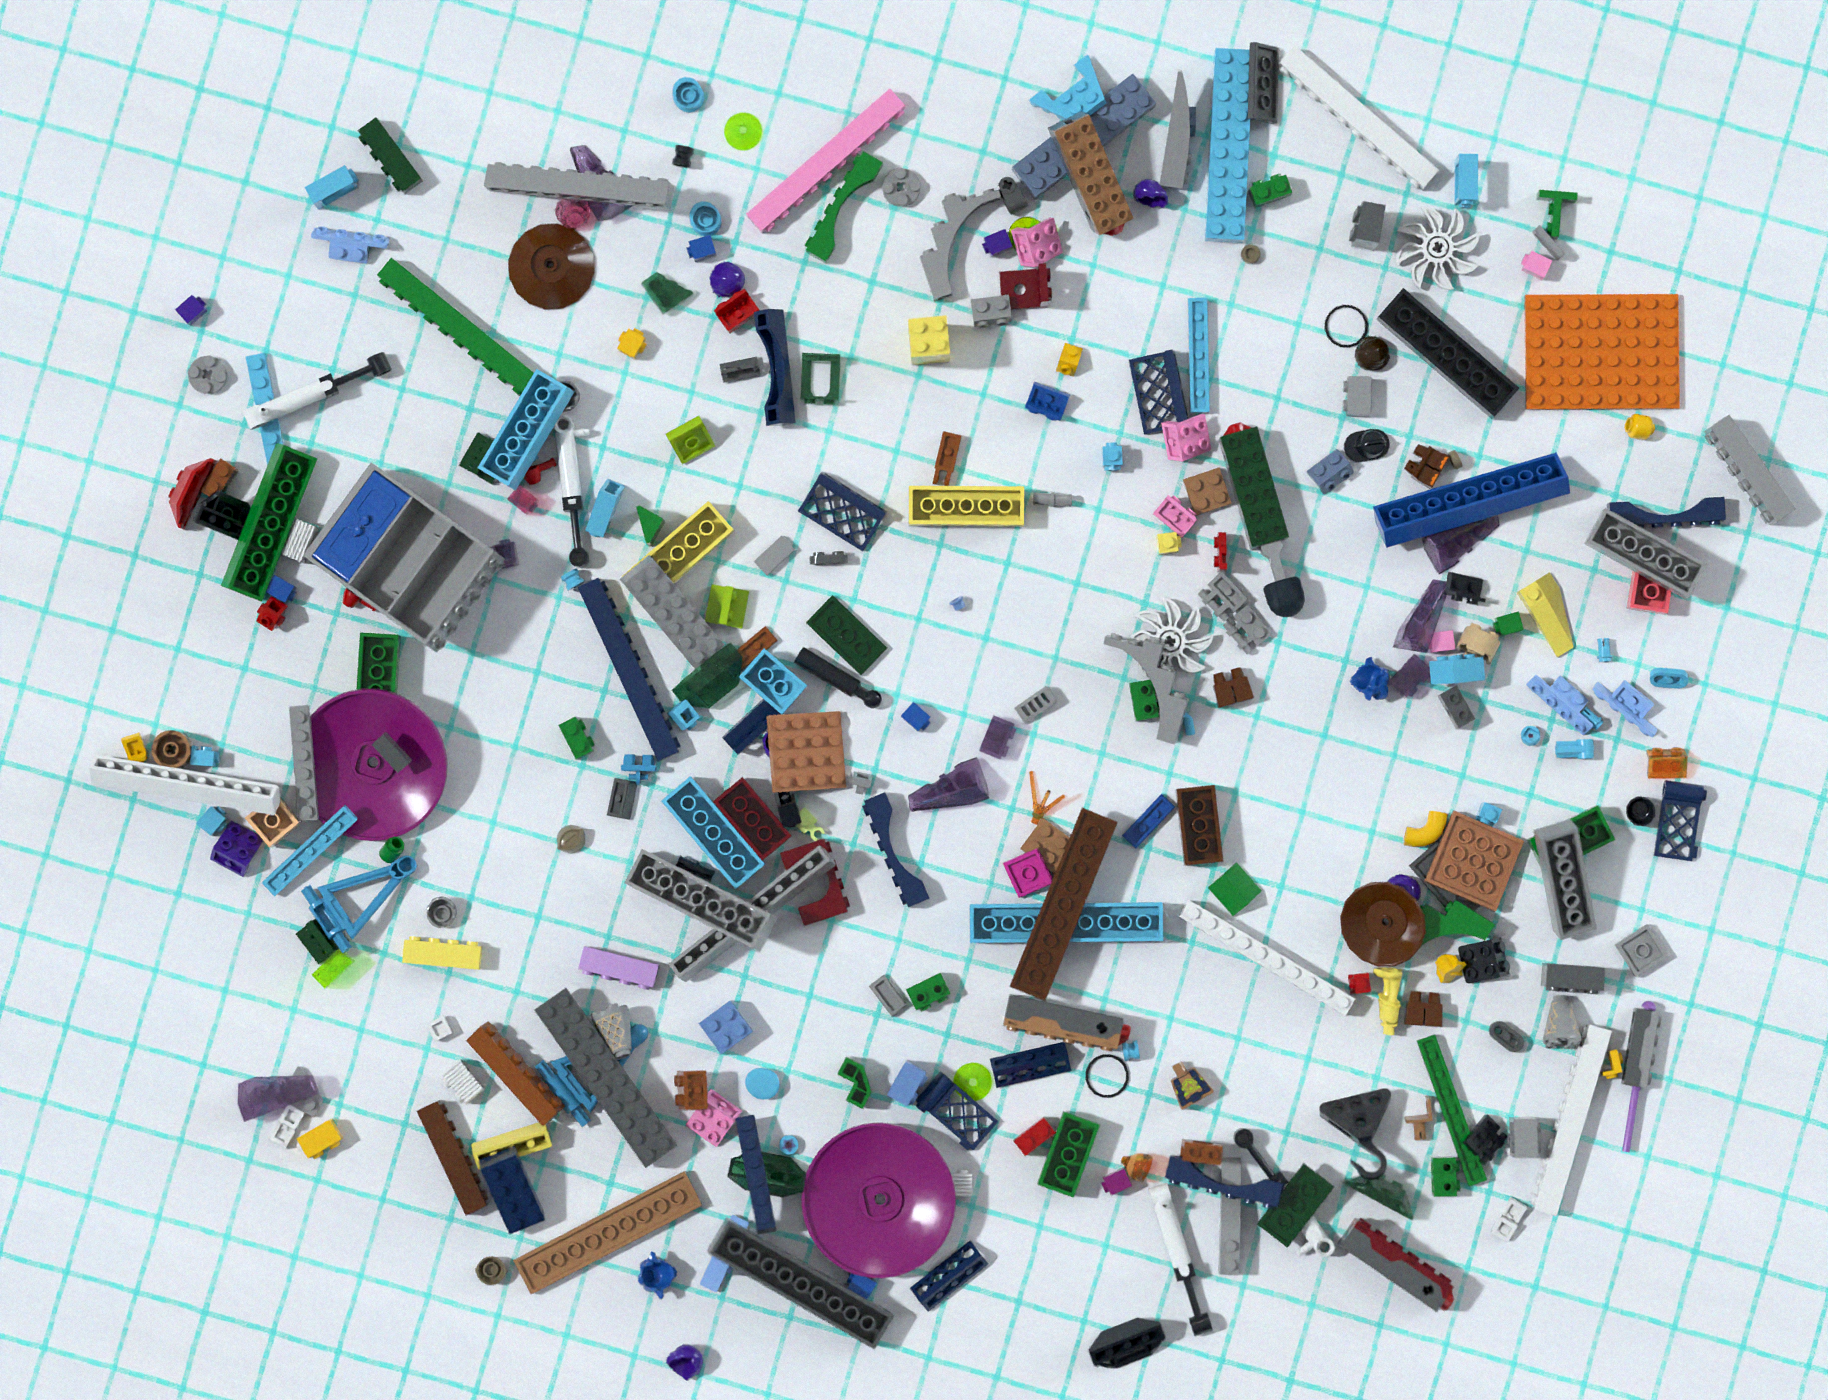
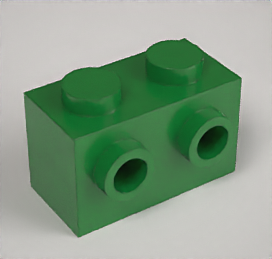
(1270, 191)
(1144, 700)
(576, 738)
(928, 992)
(1444, 1177)

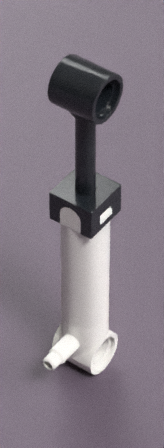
(323, 388)
(570, 481)
(1312, 1230)
(1178, 1253)

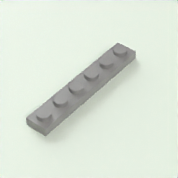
(303, 762)

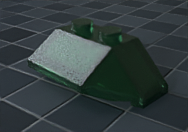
(711, 679)
(782, 1174)
(1384, 1192)

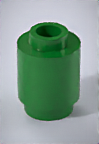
(391, 849)

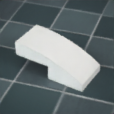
(286, 1126)
(1509, 1219)

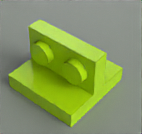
(690, 440)
(727, 606)

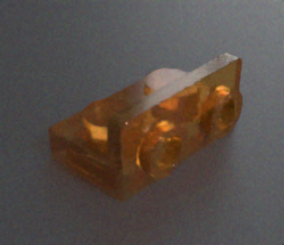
(1667, 763)

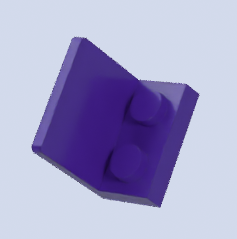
(236, 848)

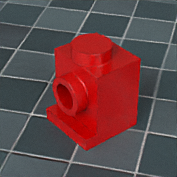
(1359, 983)

